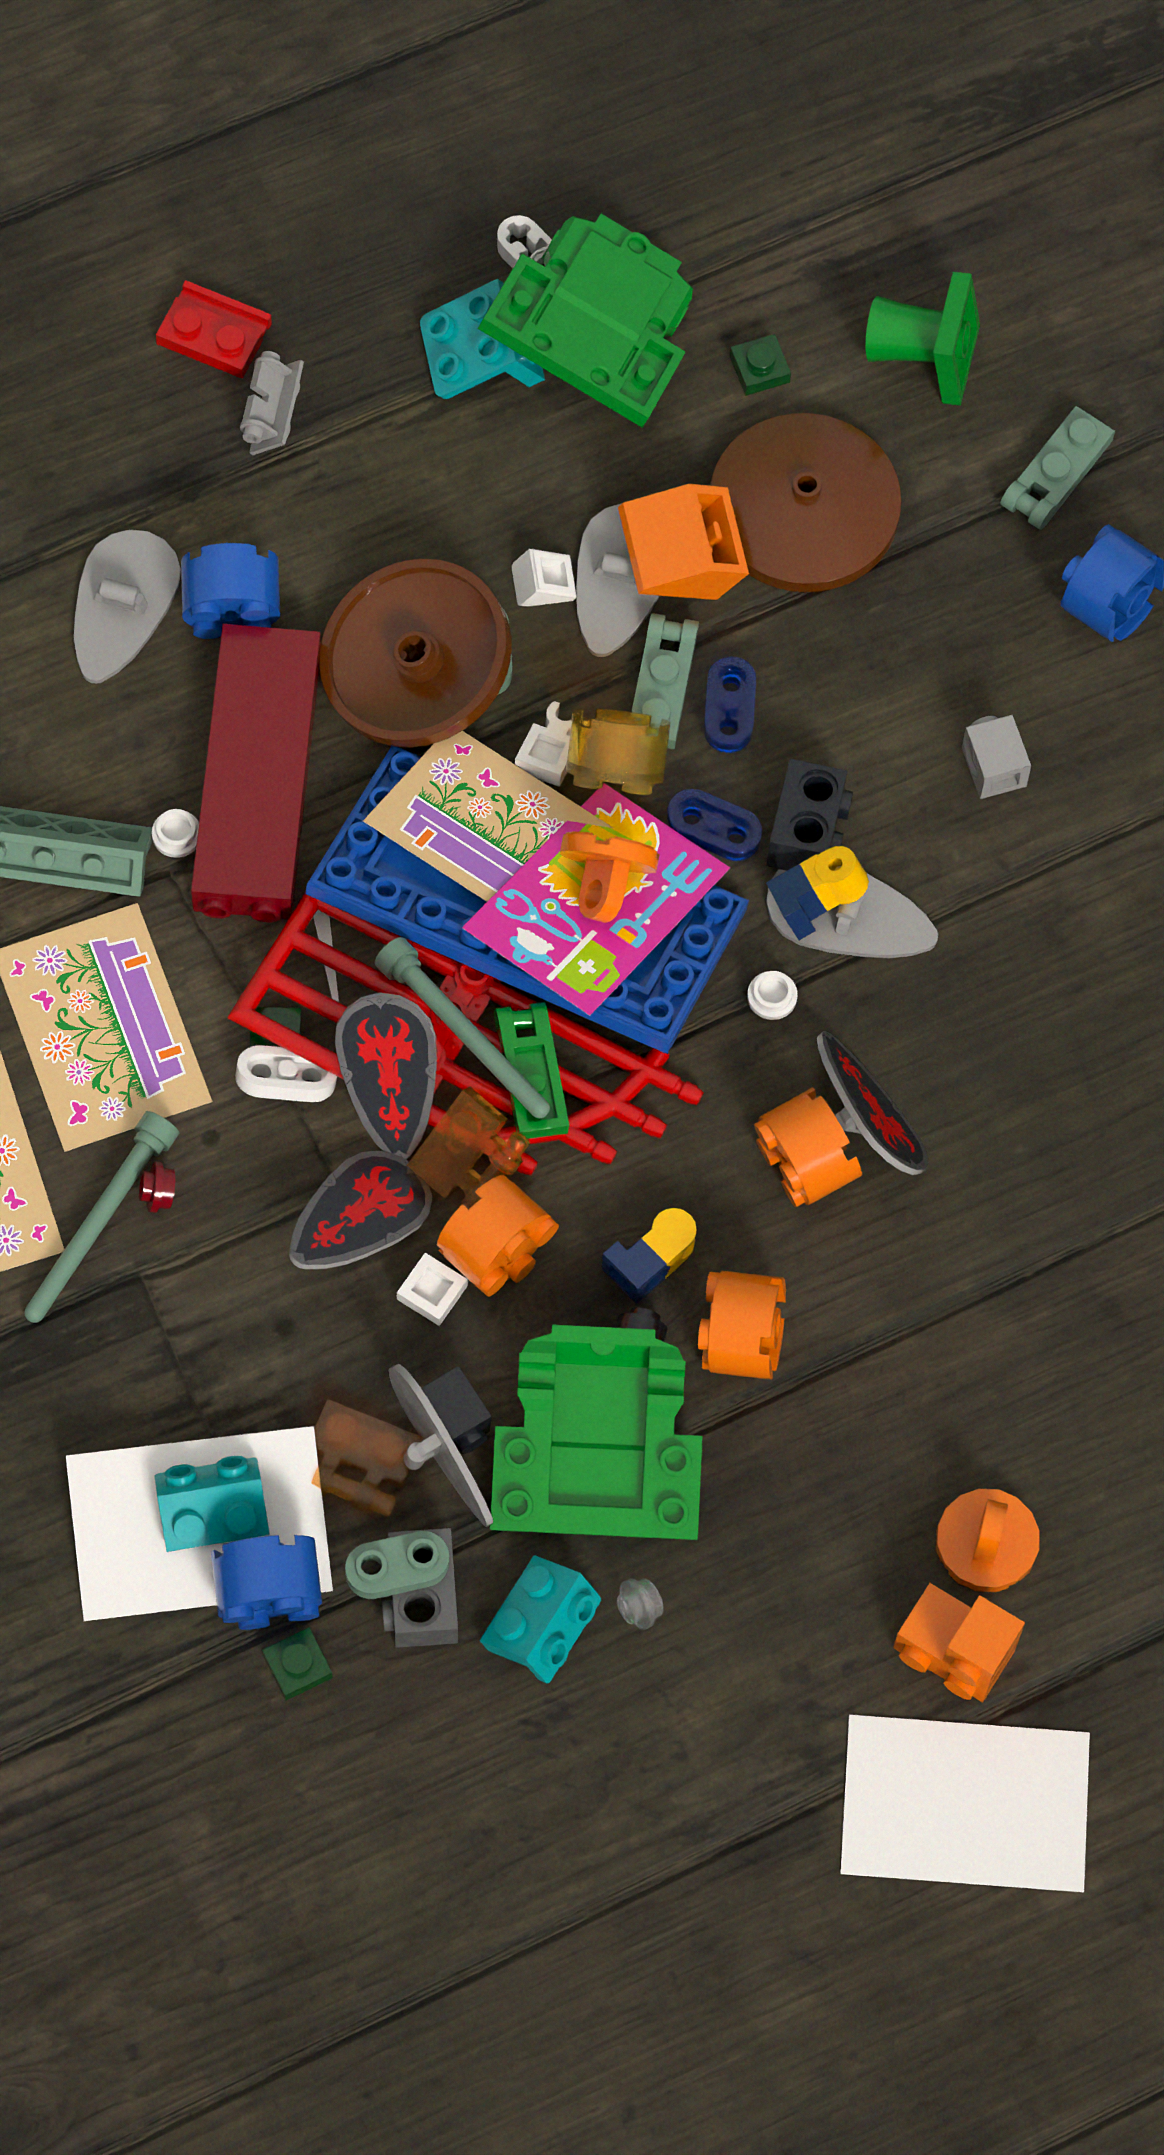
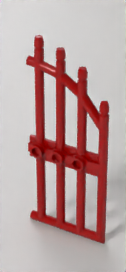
(471, 994)

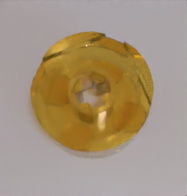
(617, 749)

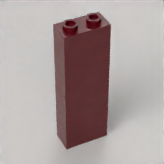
(256, 773)

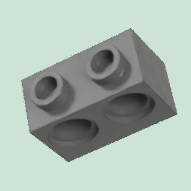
(440, 1598)

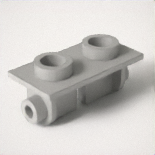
(268, 419)

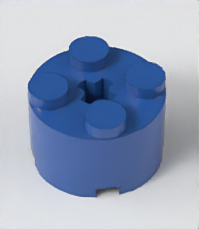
(1112, 584)
(229, 588)
(266, 1580)

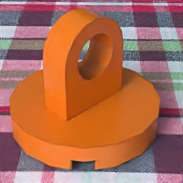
(606, 870)
(987, 1540)

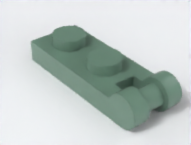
(1058, 467)
(665, 673)

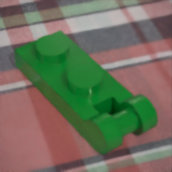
(537, 1063)

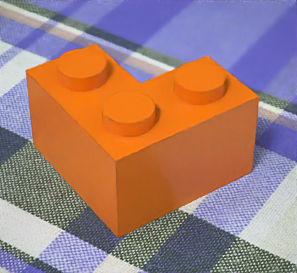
(959, 1641)

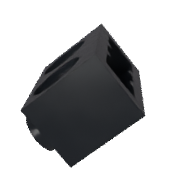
(803, 817)

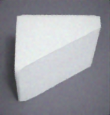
(543, 578)

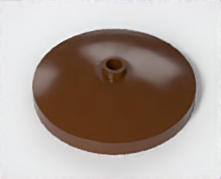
(810, 501)
(415, 652)

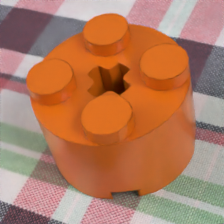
(808, 1147)
(496, 1235)
(743, 1324)

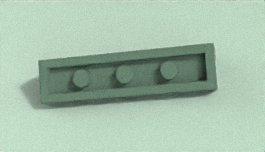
(73, 851)

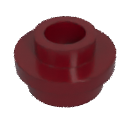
(157, 1187)

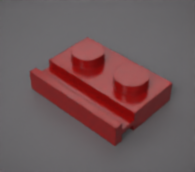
(213, 329)

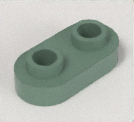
(399, 1568)

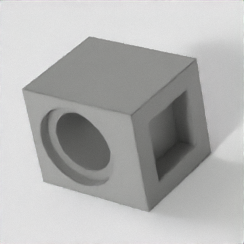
(996, 755)

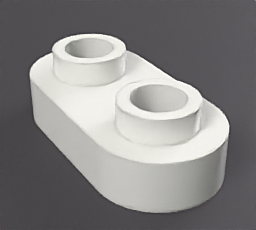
(283, 1075)

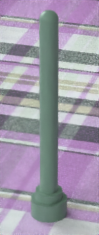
(400, 962)
(152, 1137)

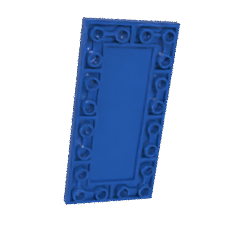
(410, 898)

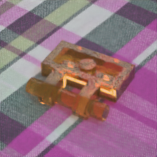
(460, 1140)
(366, 1446)

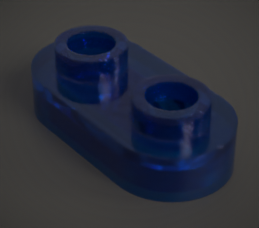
(730, 707)
(716, 824)

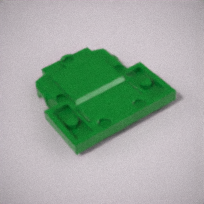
(597, 314)
(598, 1439)

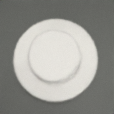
(175, 833)
(772, 995)

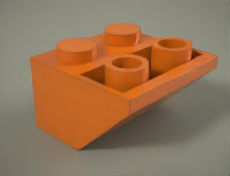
(684, 542)

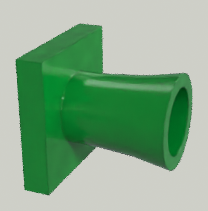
(929, 335)

